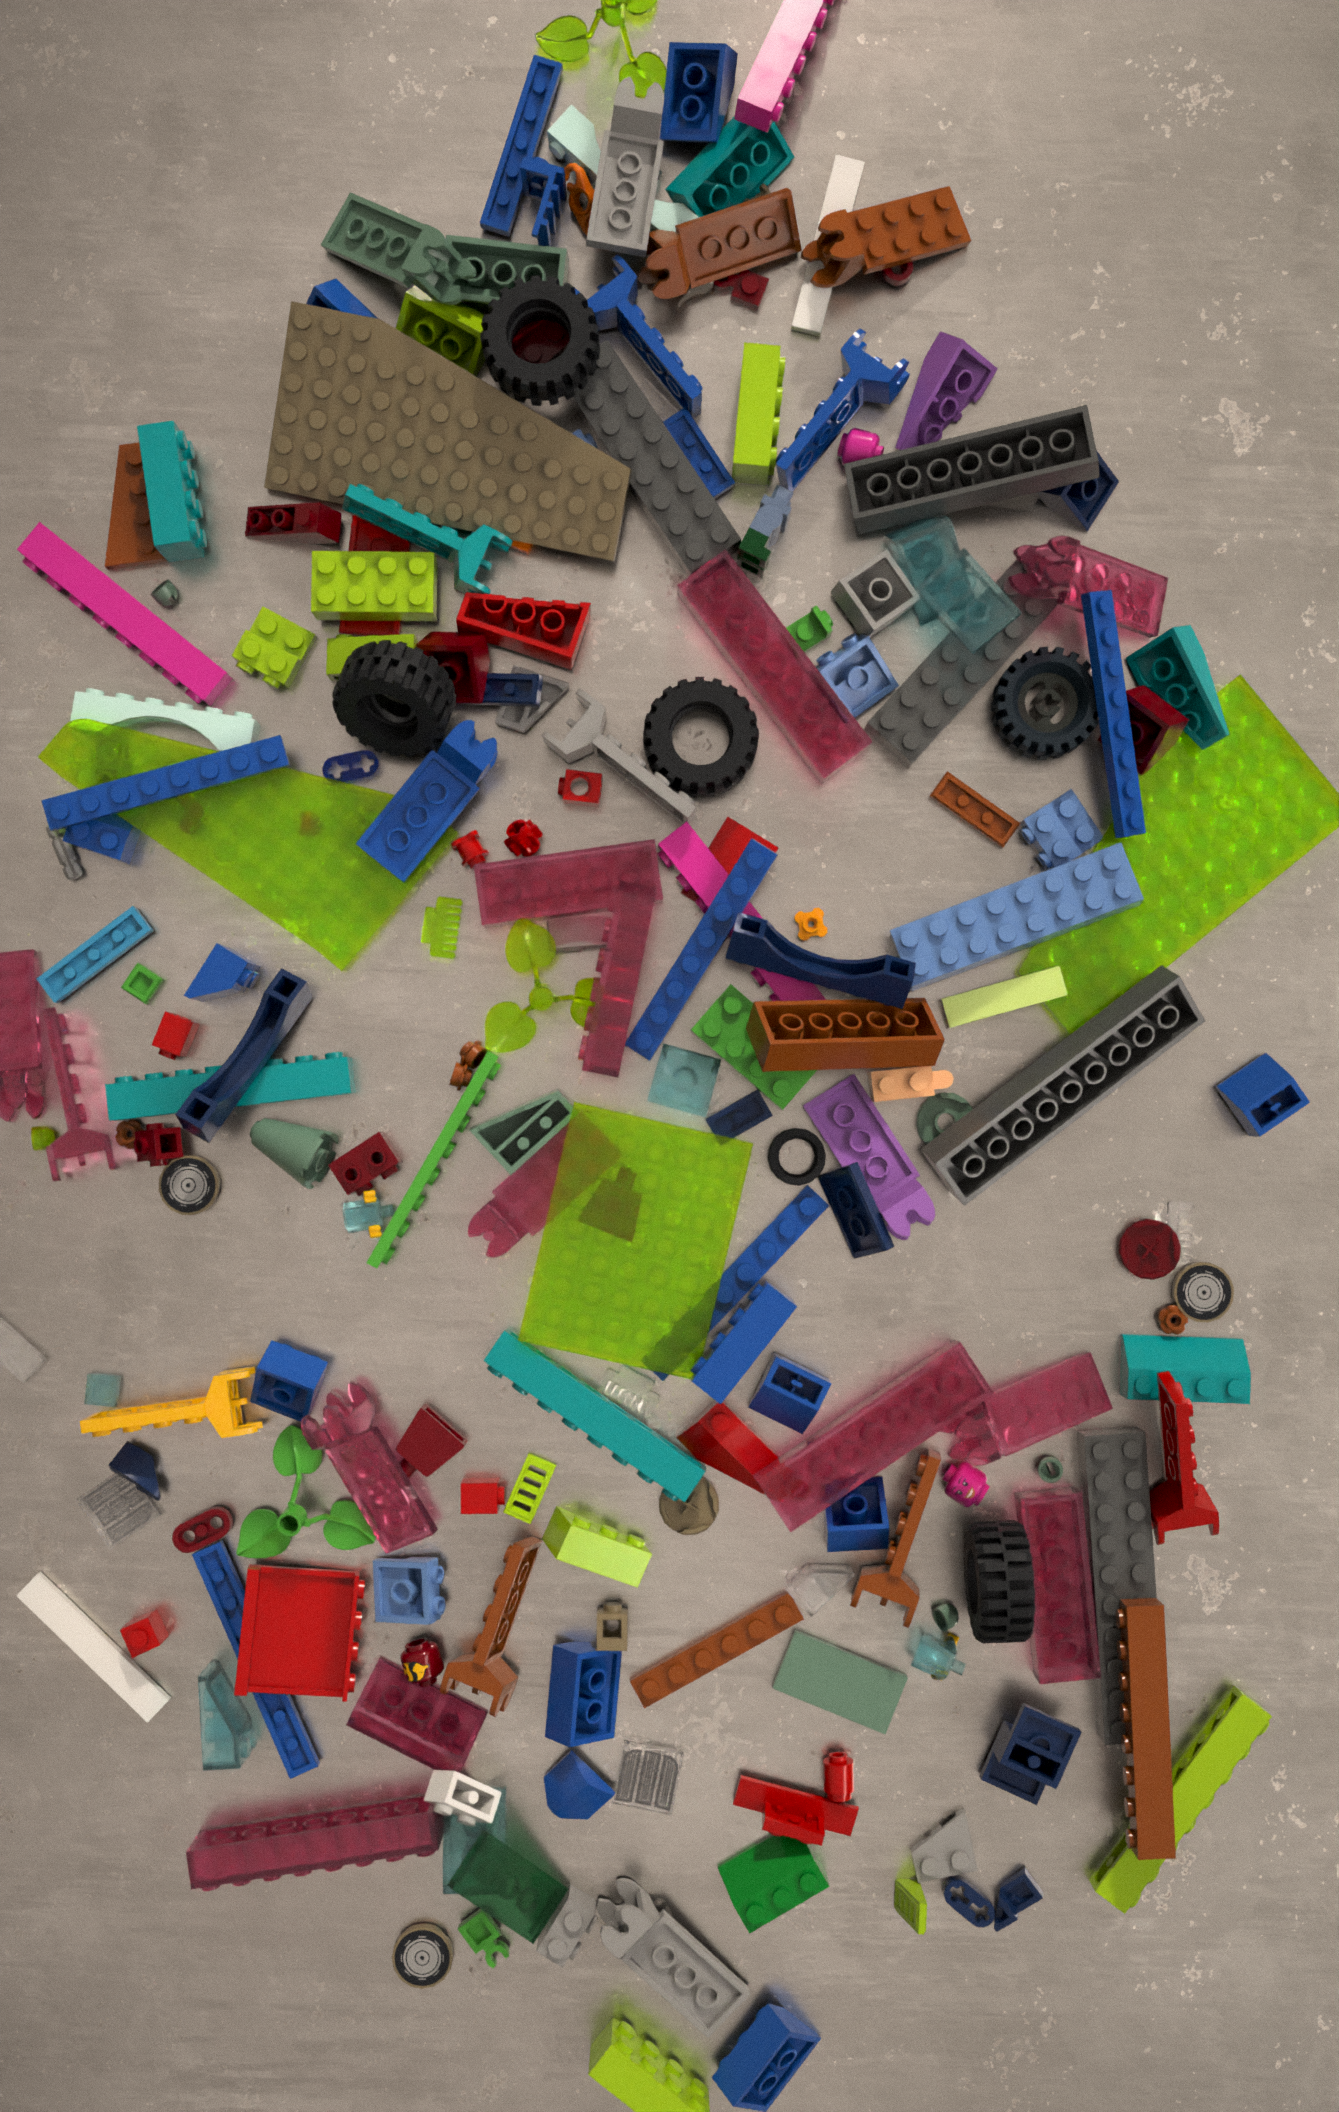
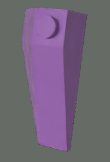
(946, 384)

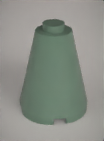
(295, 1148)

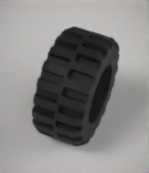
(527, 304)
(403, 675)
(709, 698)
(999, 1581)

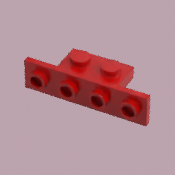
(794, 1812)

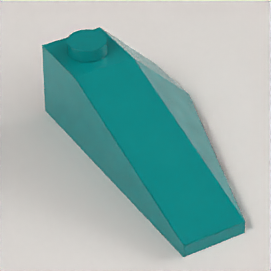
(1180, 675)

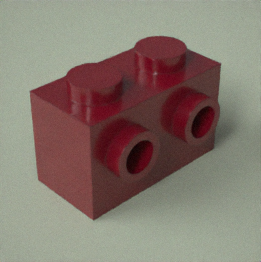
(365, 1164)

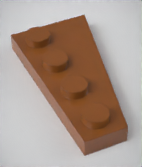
(130, 526)

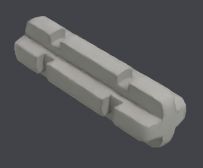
(65, 854)

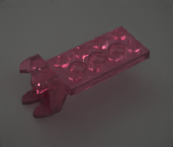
(1069, 569)
(20, 1035)
(76, 1140)
(520, 1200)
(1030, 1411)
(369, 1469)

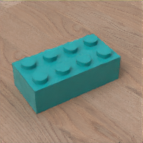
(171, 491)

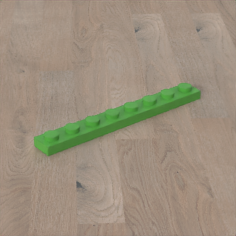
(428, 1171)

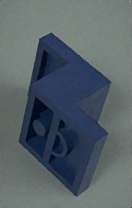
(1030, 1754)

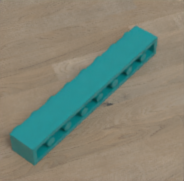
(273, 1084)
(595, 1415)

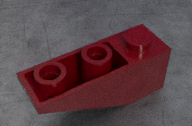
(294, 523)

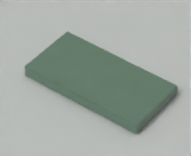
(839, 1681)

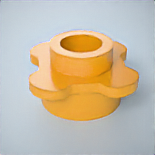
(803, 919)

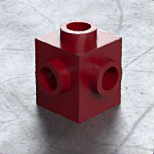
(158, 1144)

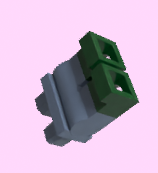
(765, 531)

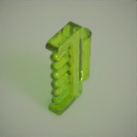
(434, 927)

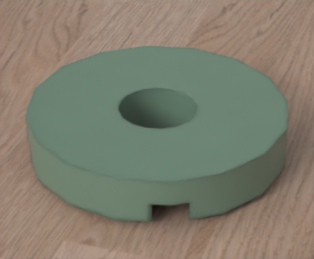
(933, 1107)

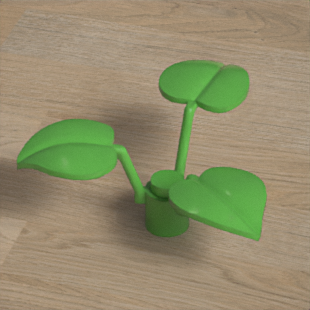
(267, 1535)

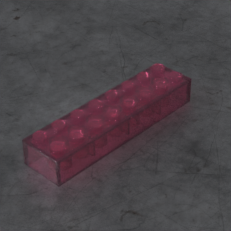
(773, 666)
(873, 1434)
(314, 1842)

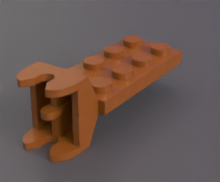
(886, 236)
(721, 244)
(889, 1579)
(485, 1667)

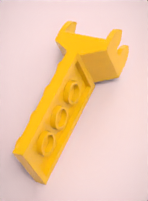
(220, 1406)

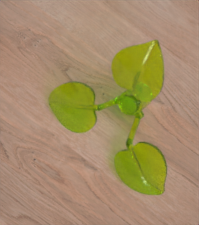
(568, 36)
(528, 948)

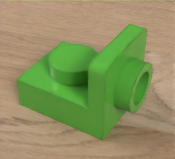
(811, 629)

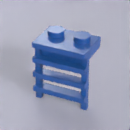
(546, 184)

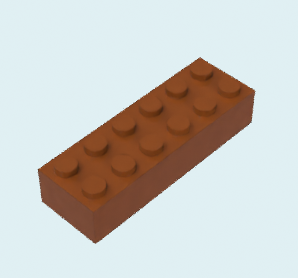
(843, 1034)

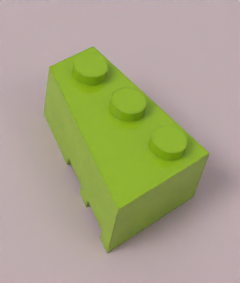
(342, 646)
(596, 1547)

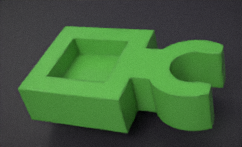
(482, 1933)

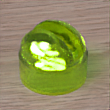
(41, 1137)

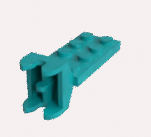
(417, 529)

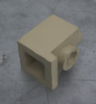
(612, 1638)

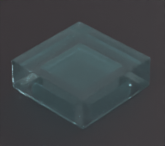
(102, 1389)

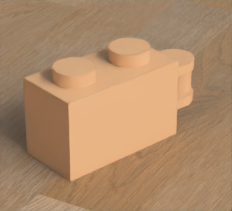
(907, 1083)

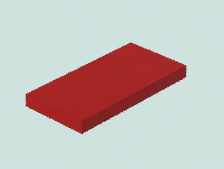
(369, 537)

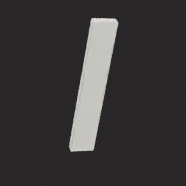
(839, 196)
(93, 1646)

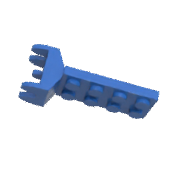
(616, 308)
(863, 381)
(429, 801)

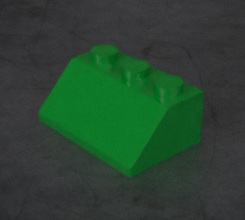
(772, 1879)

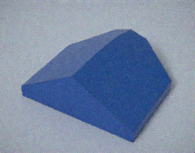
(575, 1789)

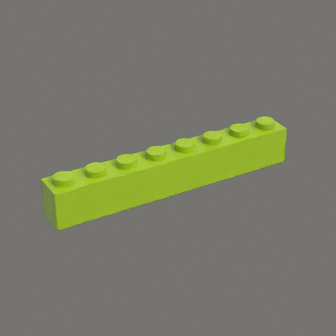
(1195, 1780)

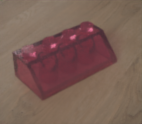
(416, 1719)

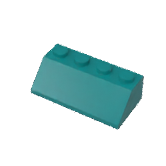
(731, 168)
(1205, 1367)

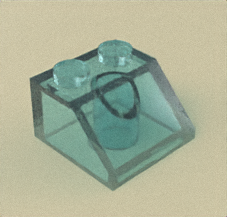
(684, 1080)

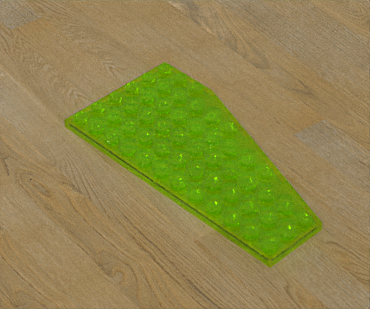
(1213, 839)

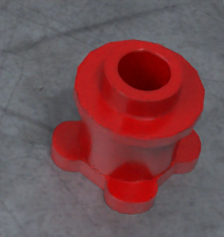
(470, 849)

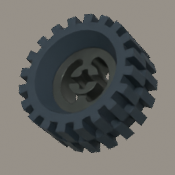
(1046, 672)

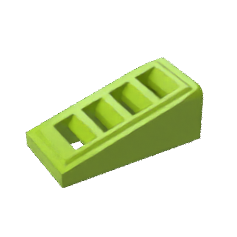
(517, 1512)
(911, 1903)

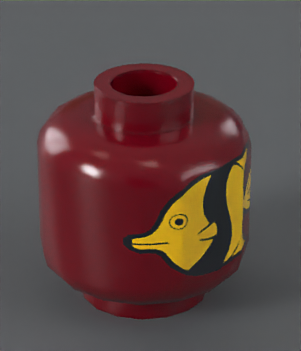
(422, 1662)

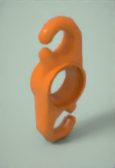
(582, 185)

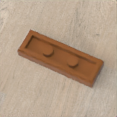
(974, 810)

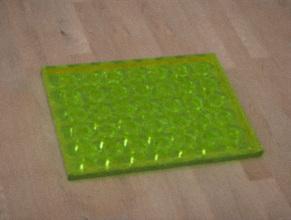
(635, 1240)

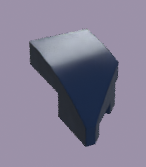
(138, 1468)
(1014, 1896)

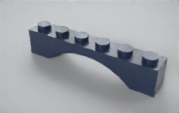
(877, 979)
(217, 1097)

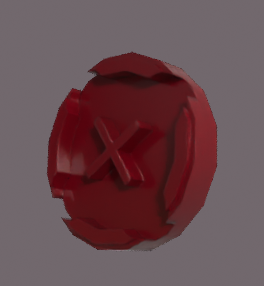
(1150, 1249)

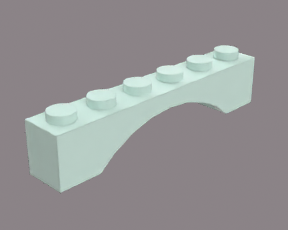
(575, 141)
(124, 711)

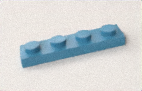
(95, 954)

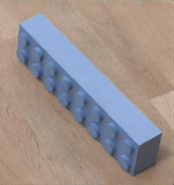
(1018, 916)

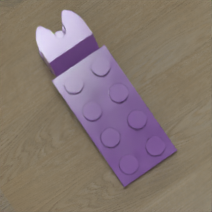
(861, 1135)

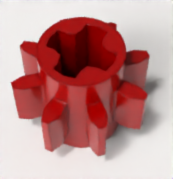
(523, 838)

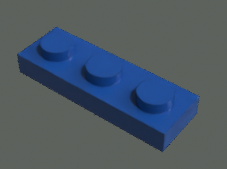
(699, 452)

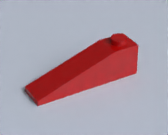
(727, 1443)

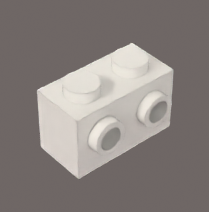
(462, 1796)

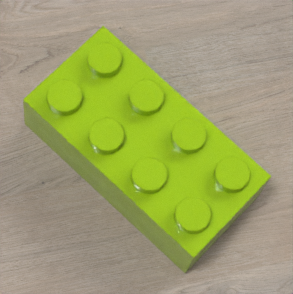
(758, 413)
(374, 586)
(641, 2075)

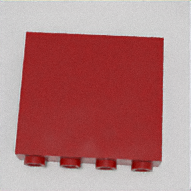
(299, 1631)

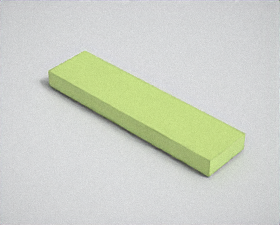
(1004, 996)

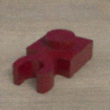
(746, 288)

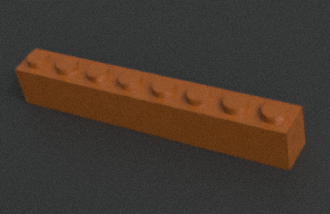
(1147, 1728)

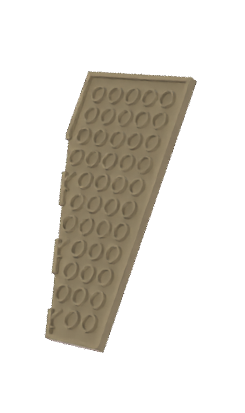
(439, 441)

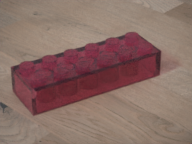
(562, 882)
(619, 978)
(1065, 1625)

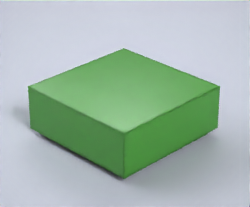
(142, 983)

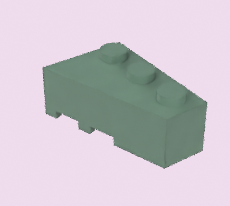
(523, 1129)

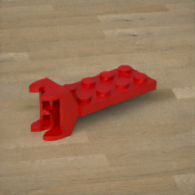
(1180, 1499)

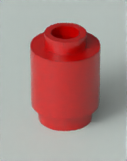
(838, 1776)

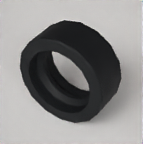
(819, 1158)

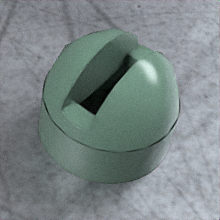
(163, 592)
(1044, 1471)
(945, 1616)

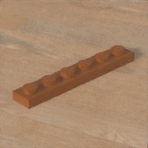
(716, 1649)

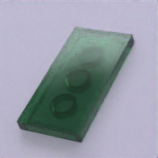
(507, 1886)

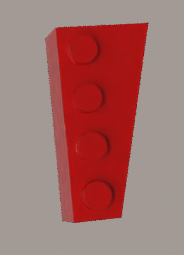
(527, 626)

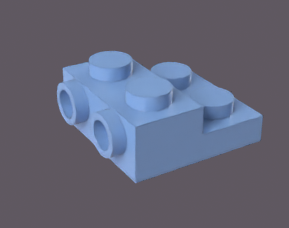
(857, 673)
(1060, 831)
(408, 1590)

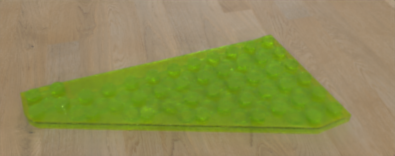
(268, 838)

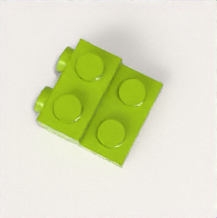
(273, 648)

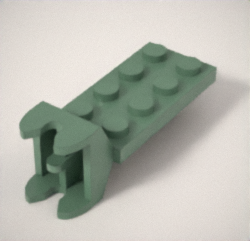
(397, 249)

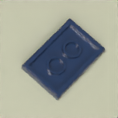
(856, 1210)

